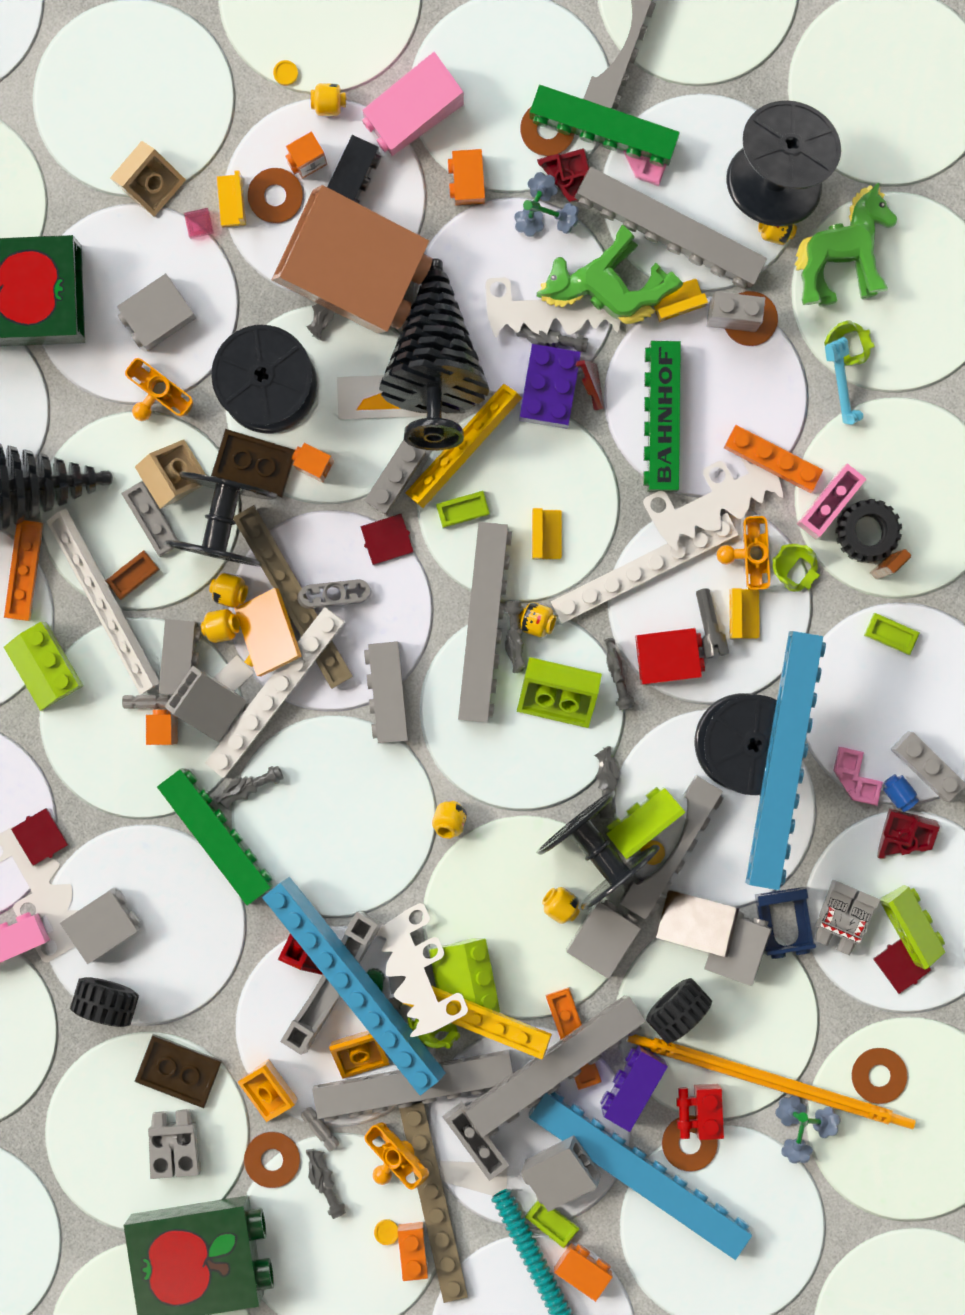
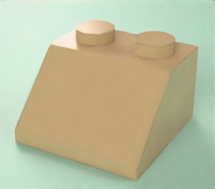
(148, 178)
(162, 470)

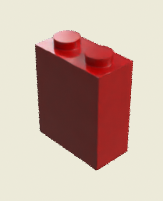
(669, 656)

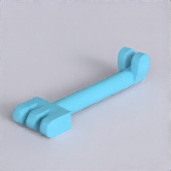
(835, 352)

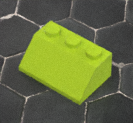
(43, 665)
(559, 692)
(644, 821)
(913, 926)
(467, 971)

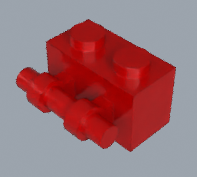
(708, 1112)

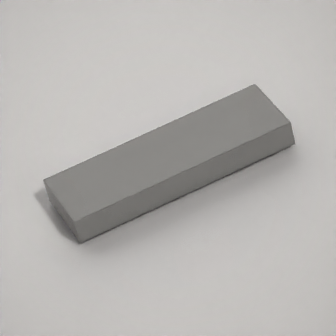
(149, 517)

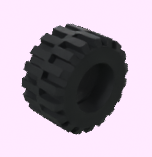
(883, 515)
(104, 1002)
(679, 1010)

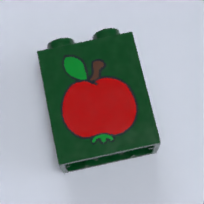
(41, 291)
(198, 1258)

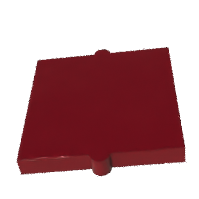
(387, 539)
(39, 836)
(899, 966)

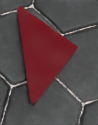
(592, 383)

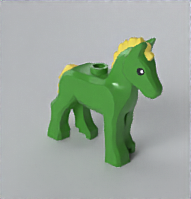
(843, 245)
(606, 287)

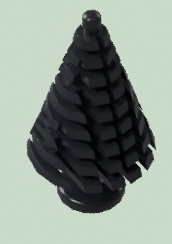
(434, 366)
(28, 485)

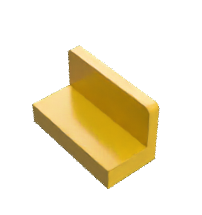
(231, 200)
(683, 301)
(546, 534)
(744, 614)

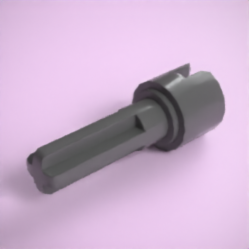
(713, 637)

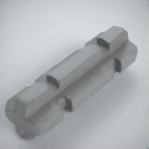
(144, 701)
(320, 1129)

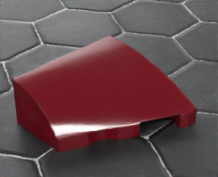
(567, 170)
(906, 834)

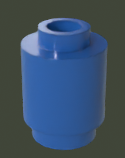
(900, 792)

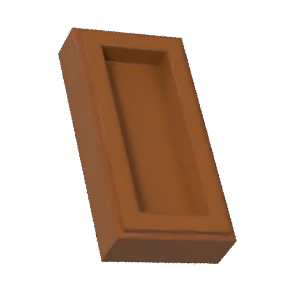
(132, 575)

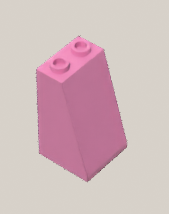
(413, 105)

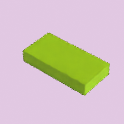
(462, 509)
(891, 634)
(552, 1223)

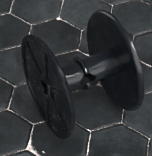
(783, 163)
(264, 379)
(220, 517)
(724, 737)
(599, 851)

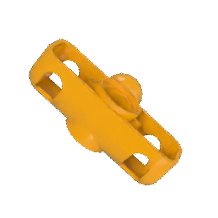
(169, 398)
(753, 538)
(397, 1157)

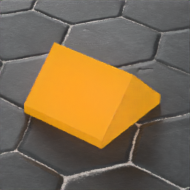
(357, 1054)
(268, 1091)

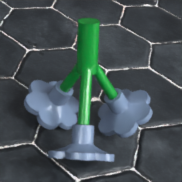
(530, 219)
(792, 1111)

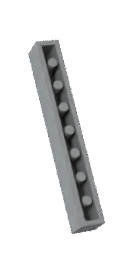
(670, 228)
(483, 622)
(560, 1061)
(392, 1088)

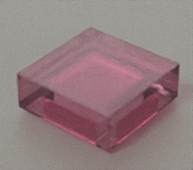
(198, 223)

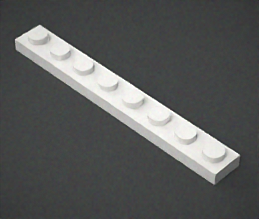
(640, 570)
(103, 601)
(274, 694)

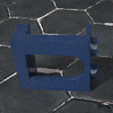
(805, 939)

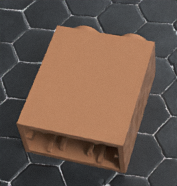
(353, 261)

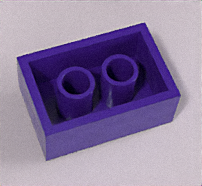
(549, 386)
(633, 1087)

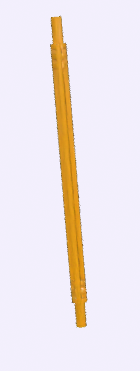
(772, 1081)

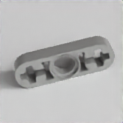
(352, 598)

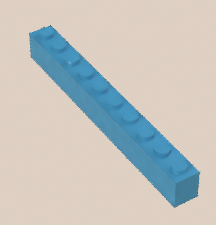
(784, 760)
(354, 985)
(642, 1175)

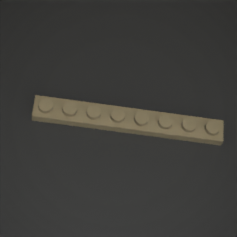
(283, 578)
(434, 1205)

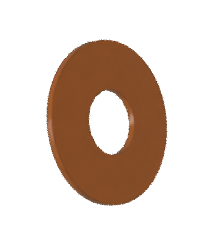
(539, 145)
(271, 177)
(766, 329)
(861, 1080)
(685, 1161)
(277, 1177)

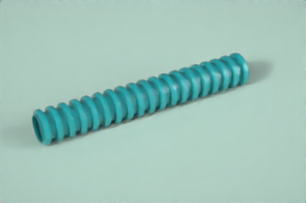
(530, 1253)

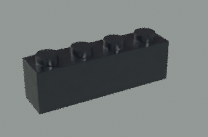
(354, 168)

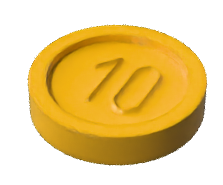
(285, 72)
(659, 856)
(386, 1232)

